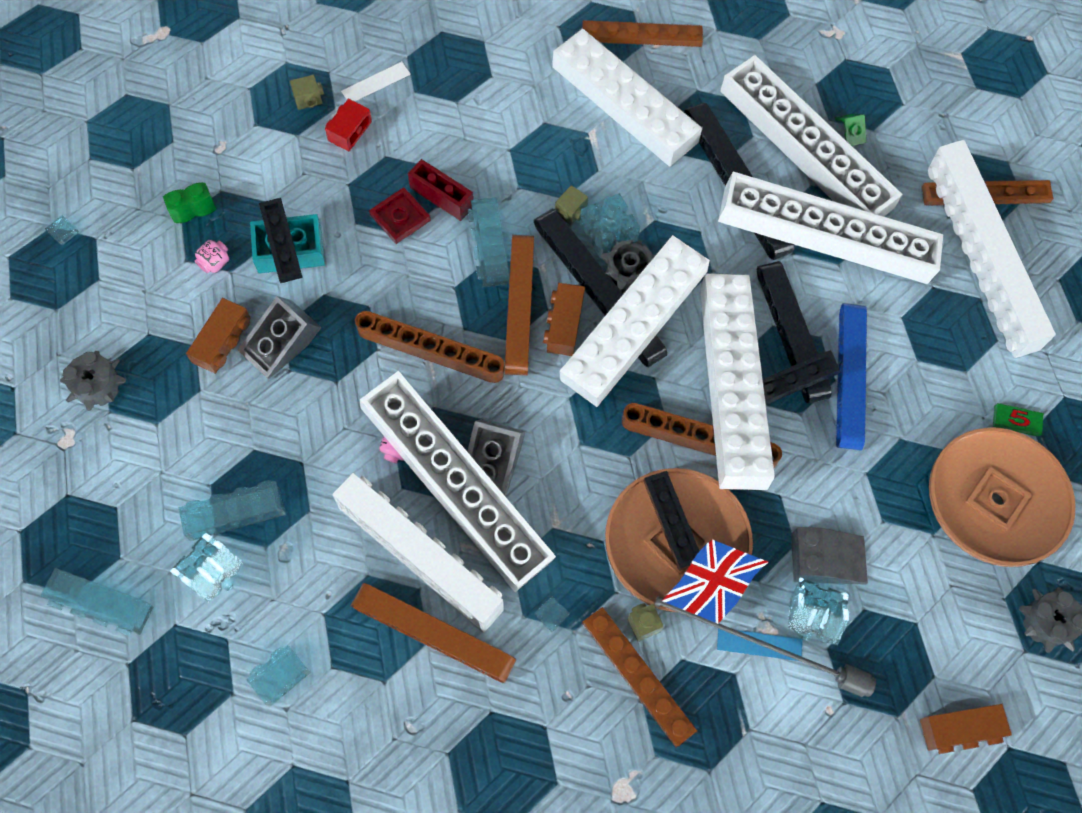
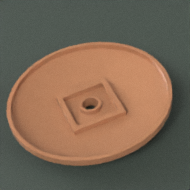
(1028, 478)
(638, 544)

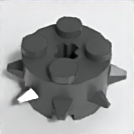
(626, 262)
(92, 379)
(1053, 619)

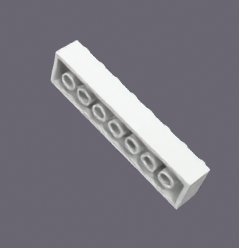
(626, 97)
(634, 321)
(419, 552)

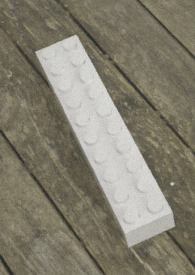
(808, 139)
(831, 228)
(990, 250)
(736, 383)
(456, 481)

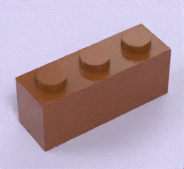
(564, 319)
(219, 336)
(965, 728)

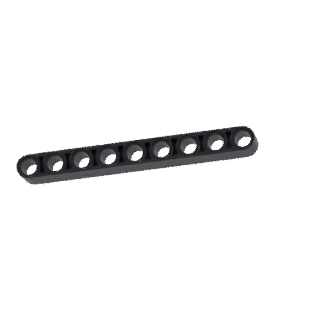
(727, 160)
(588, 273)

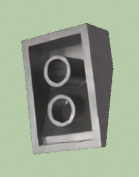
(278, 336)
(496, 451)
(828, 556)

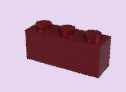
(440, 189)

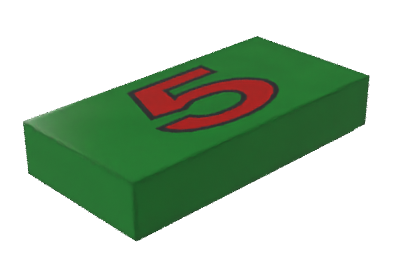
(1018, 419)

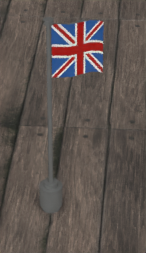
(715, 586)

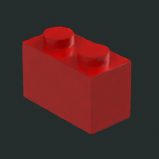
(348, 124)

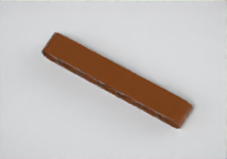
(519, 305)
(422, 338)
(669, 421)
(433, 633)

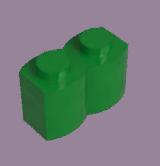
(190, 202)

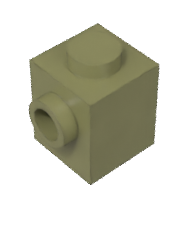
(306, 92)
(570, 204)
(645, 621)

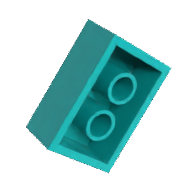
(306, 236)

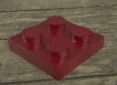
(400, 215)

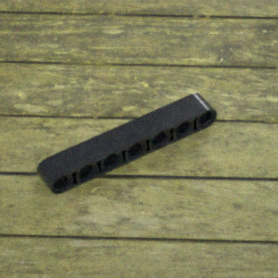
(790, 324)

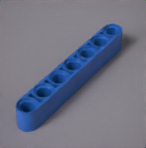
(852, 379)

